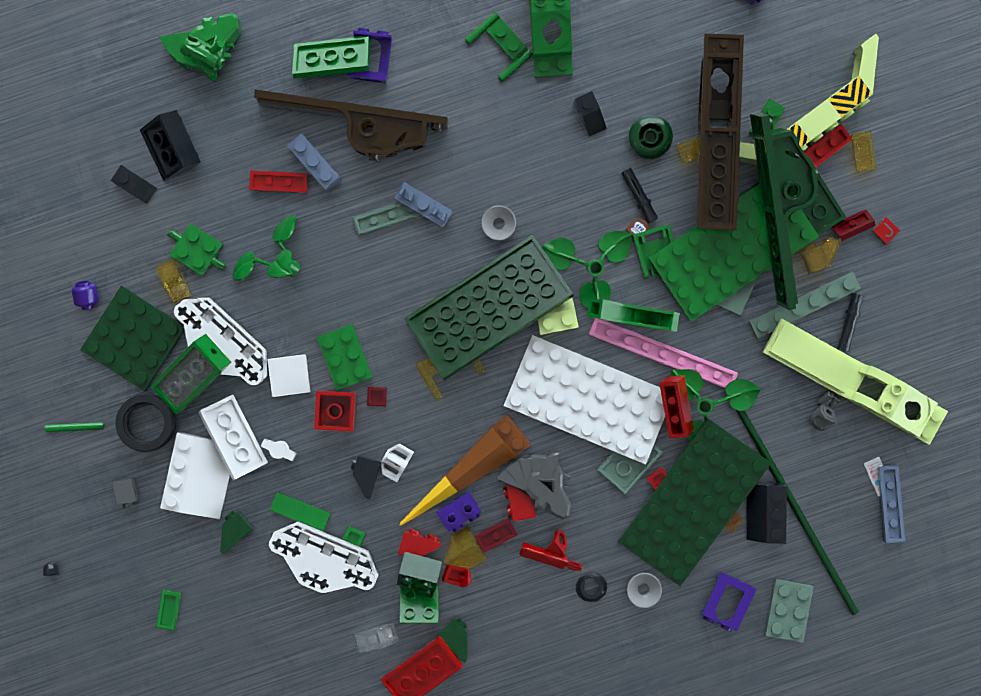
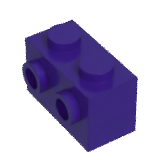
(459, 511)

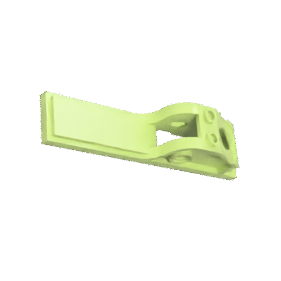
(844, 375)

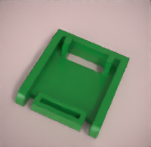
(647, 249)

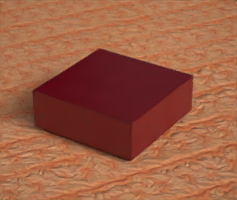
(376, 396)

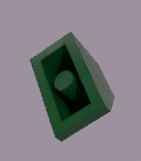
(234, 530)
(456, 637)

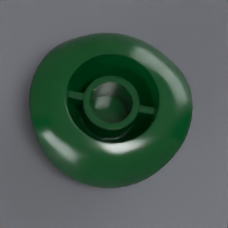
(650, 136)

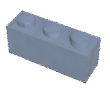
(314, 162)

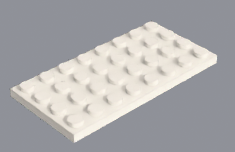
(587, 399)

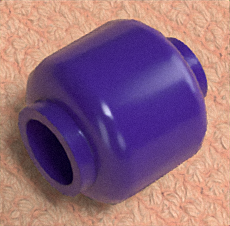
(85, 294)

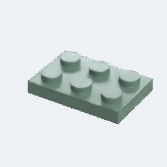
(789, 610)

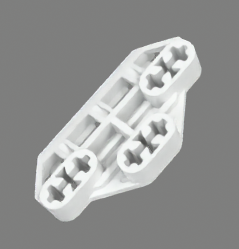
(224, 341)
(322, 562)

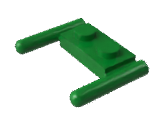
(506, 40)

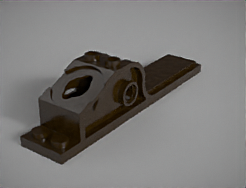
(387, 123)
(719, 145)

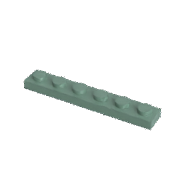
(806, 304)

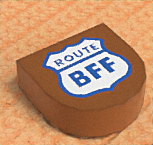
(637, 226)

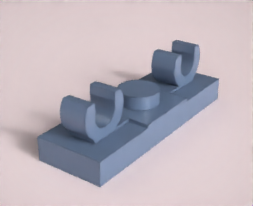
(423, 204)

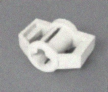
(279, 449)
(395, 461)

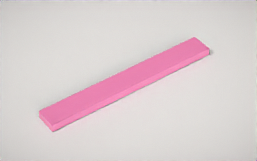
(661, 352)

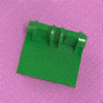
(419, 607)

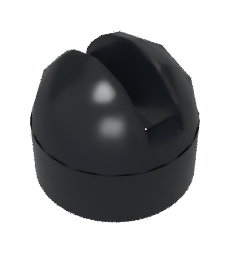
(50, 569)

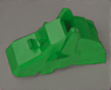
(225, 29)

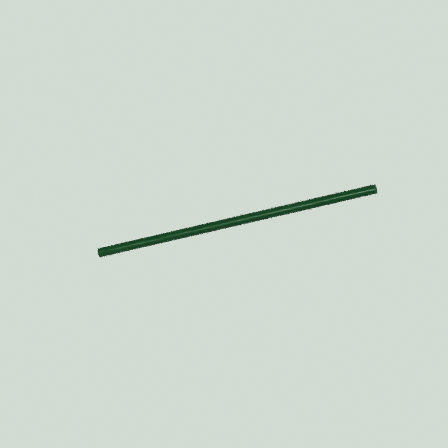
(799, 514)

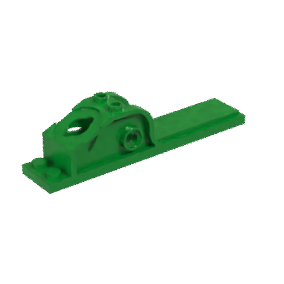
(553, 58)

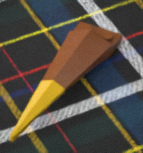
(493, 450)

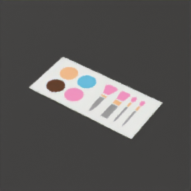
(872, 470)

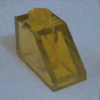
(173, 280)

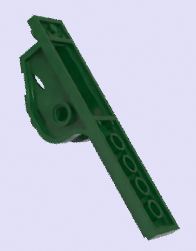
(786, 185)

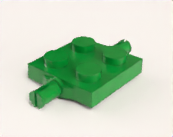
(196, 249)

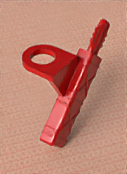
(552, 555)

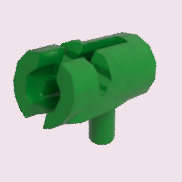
(203, 52)

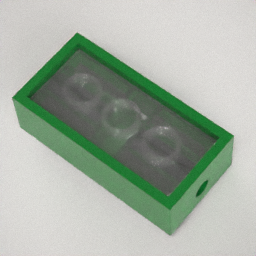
(191, 374)

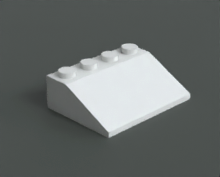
(195, 478)

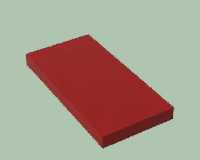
(423, 670)

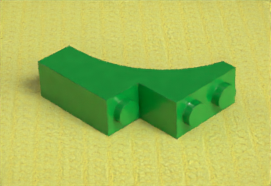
(633, 315)

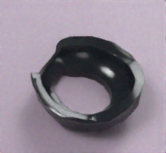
(591, 598)

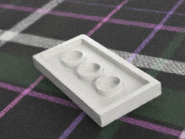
(232, 437)

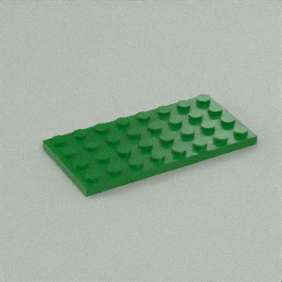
(714, 264)

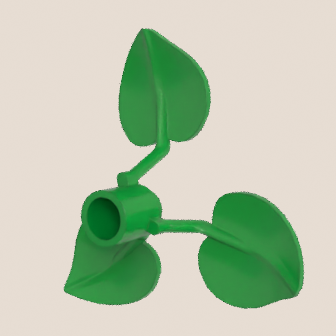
(615, 247)
(282, 265)
(739, 391)

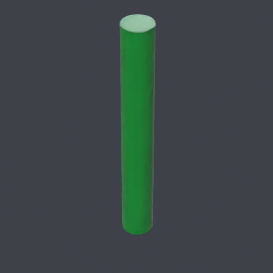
(74, 427)

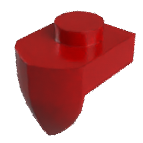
(457, 576)

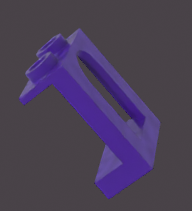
(385, 41)
(710, 607)

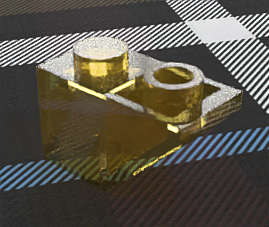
(820, 256)

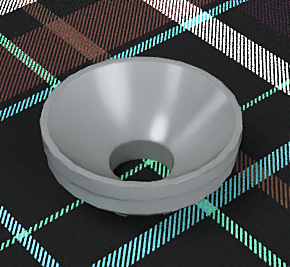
(494, 213)
(648, 599)

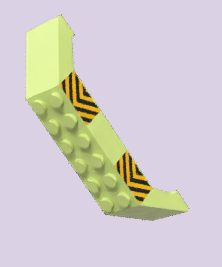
(837, 106)

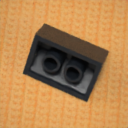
(170, 145)
(767, 513)

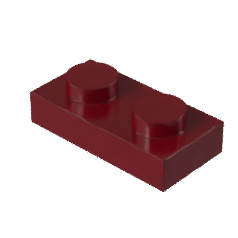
(853, 225)
(496, 535)

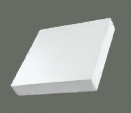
(289, 375)

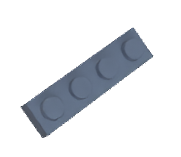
(891, 503)

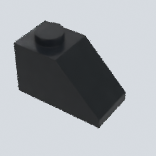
(590, 113)
(133, 184)
(365, 473)

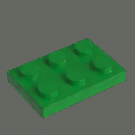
(344, 357)

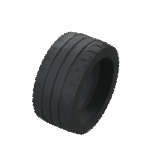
(123, 429)

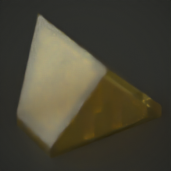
(464, 550)

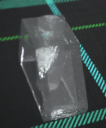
(376, 637)

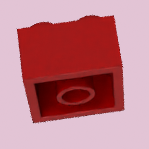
(335, 411)

